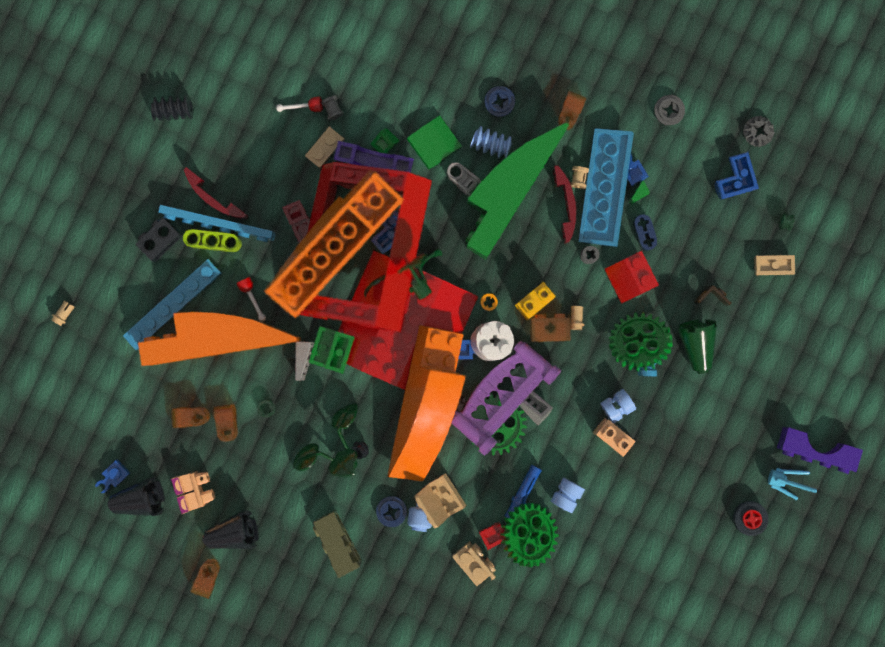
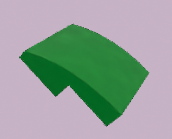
(434, 142)
(331, 349)

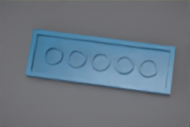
(606, 187)

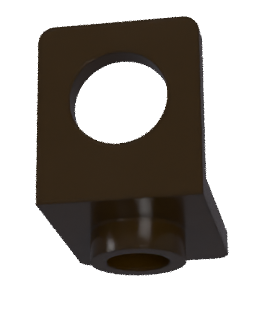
(719, 293)

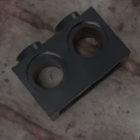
(162, 244)

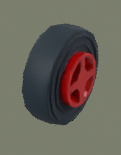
(755, 523)

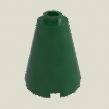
(699, 343)

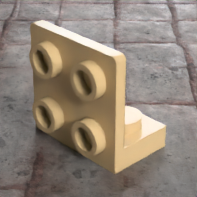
(473, 564)

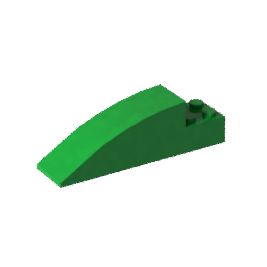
(506, 188)

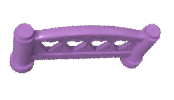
(481, 431)

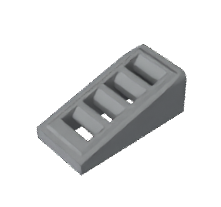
(302, 357)
(533, 412)

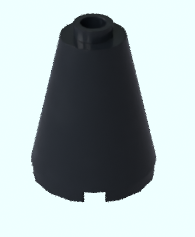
(139, 499)
(233, 533)

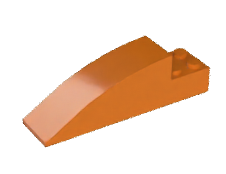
(333, 242)
(209, 335)
(428, 403)

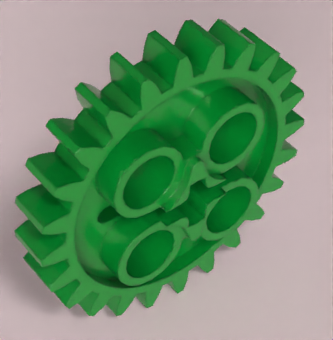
(643, 356)
(510, 434)
(529, 535)

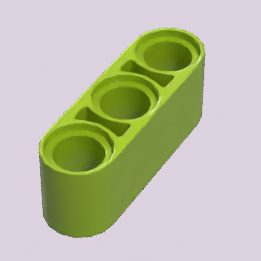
(203, 238)

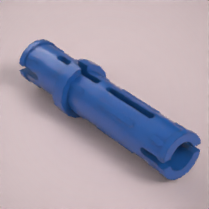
(525, 489)

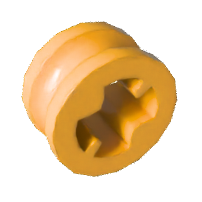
(483, 299)

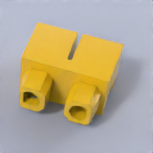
(535, 301)

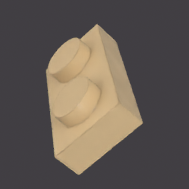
(324, 147)
(774, 265)

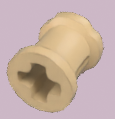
(579, 177)

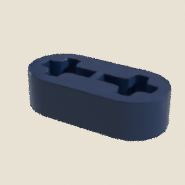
(641, 234)

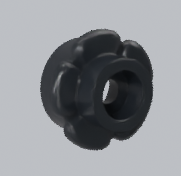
(361, 449)

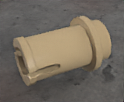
(62, 314)
(576, 317)

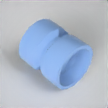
(624, 403)
(567, 495)

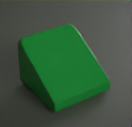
(384, 141)
(640, 192)

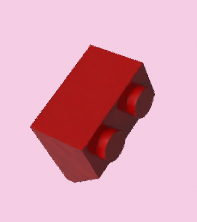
(631, 277)

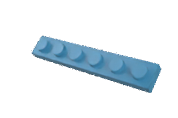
(224, 225)
(172, 303)

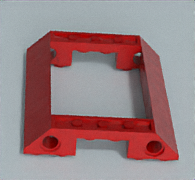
(404, 247)

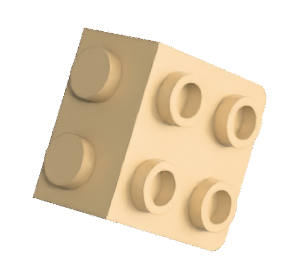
(439, 500)

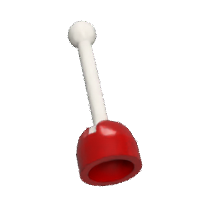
(314, 105)
(246, 286)

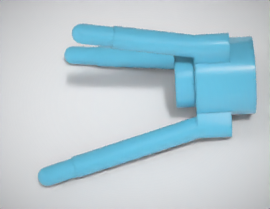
(778, 479)

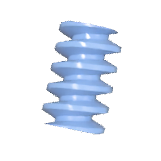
(491, 142)

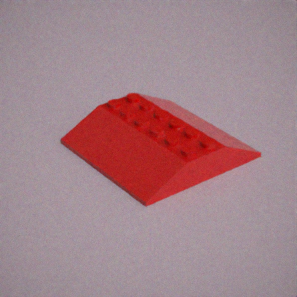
(390, 353)

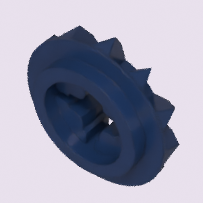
(503, 93)
(388, 520)

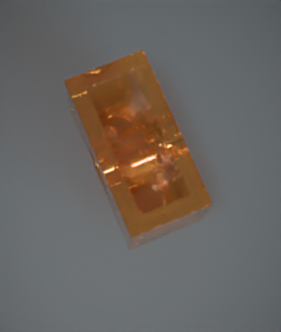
(561, 331)

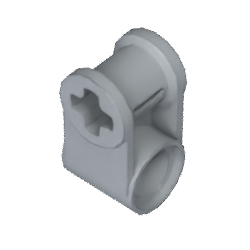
(464, 179)

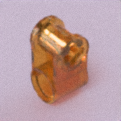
(571, 108)
(186, 417)
(225, 419)
(205, 581)

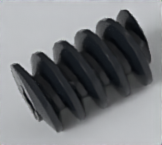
(171, 108)

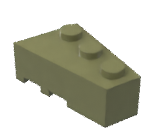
(337, 543)

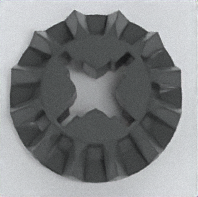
(677, 106)
(750, 131)

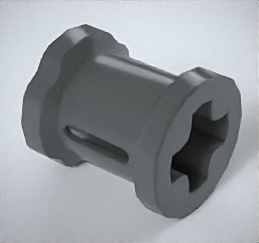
(332, 108)
(595, 255)

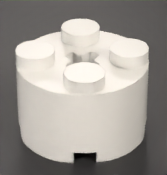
(502, 339)

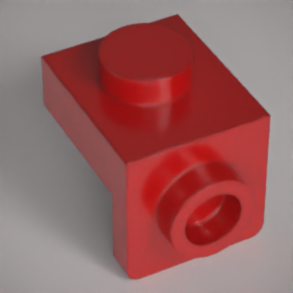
(491, 535)

